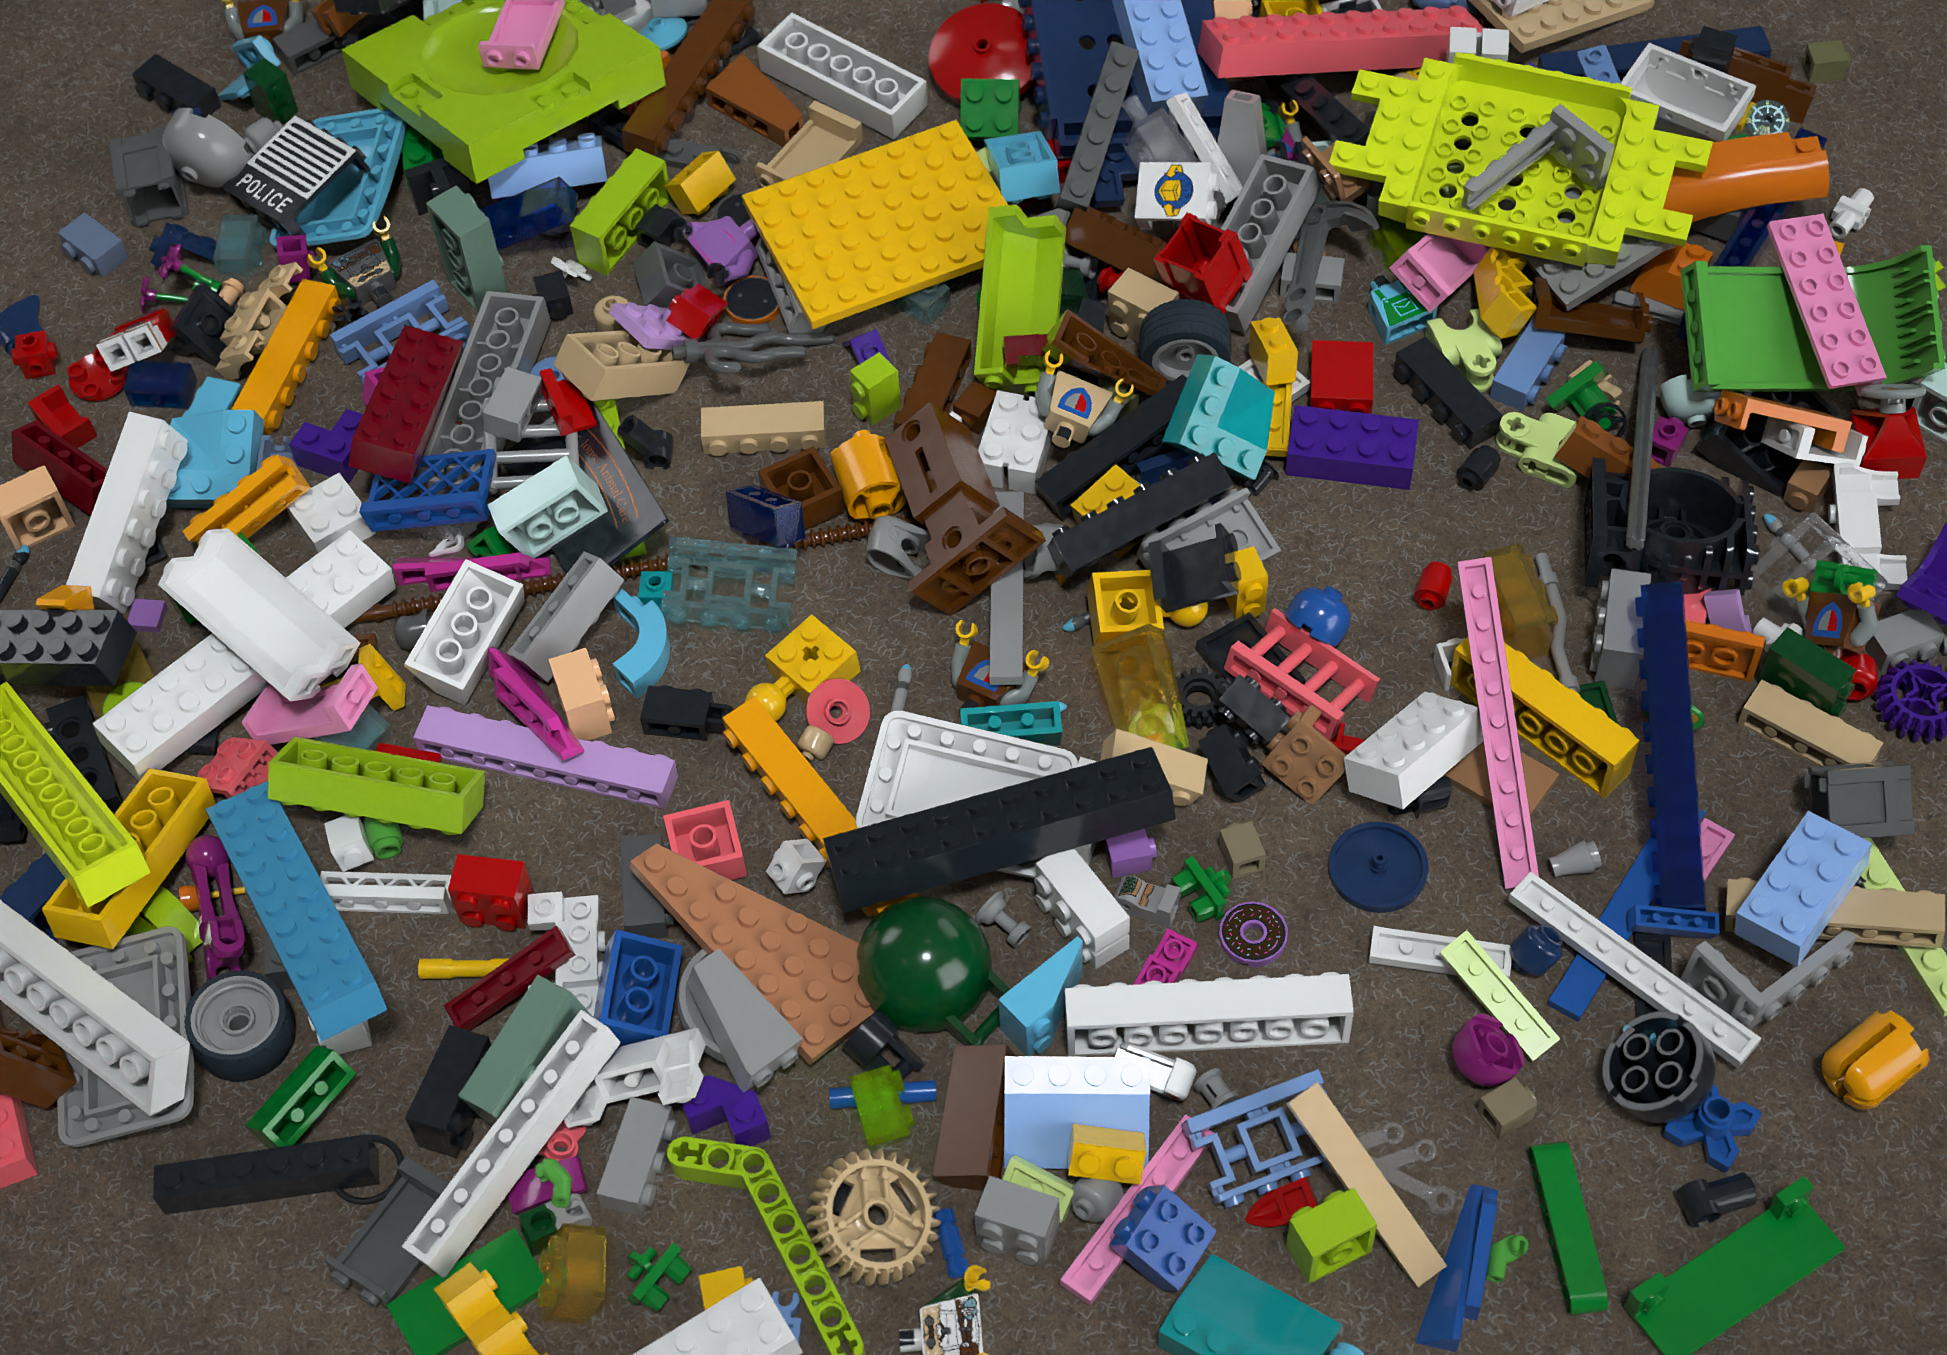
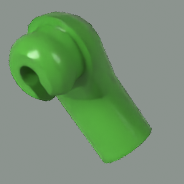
(552, 1170)
(1503, 1253)

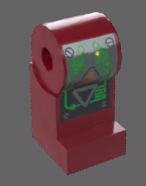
(1023, 351)

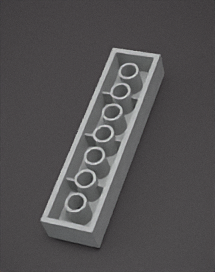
(504, 335)

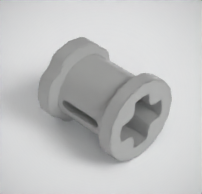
(1215, 1088)

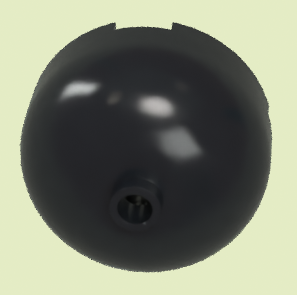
(1663, 1079)

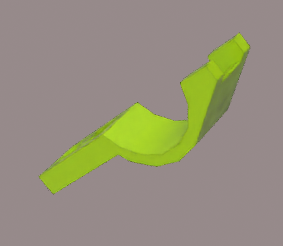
(166, 910)

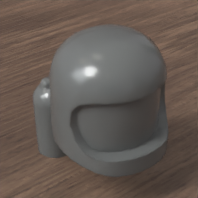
(409, 628)

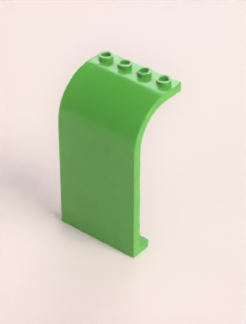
(1752, 337)

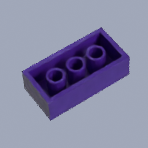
(1352, 447)

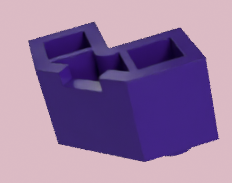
(725, 1102)

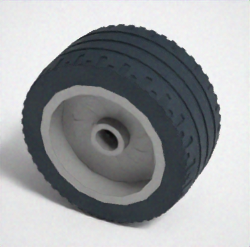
(1178, 332)

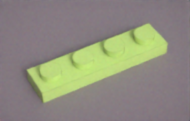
(1499, 995)

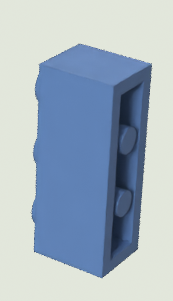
(1528, 367)

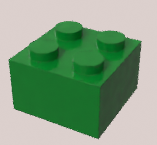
(990, 108)

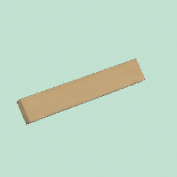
(1358, 1171)

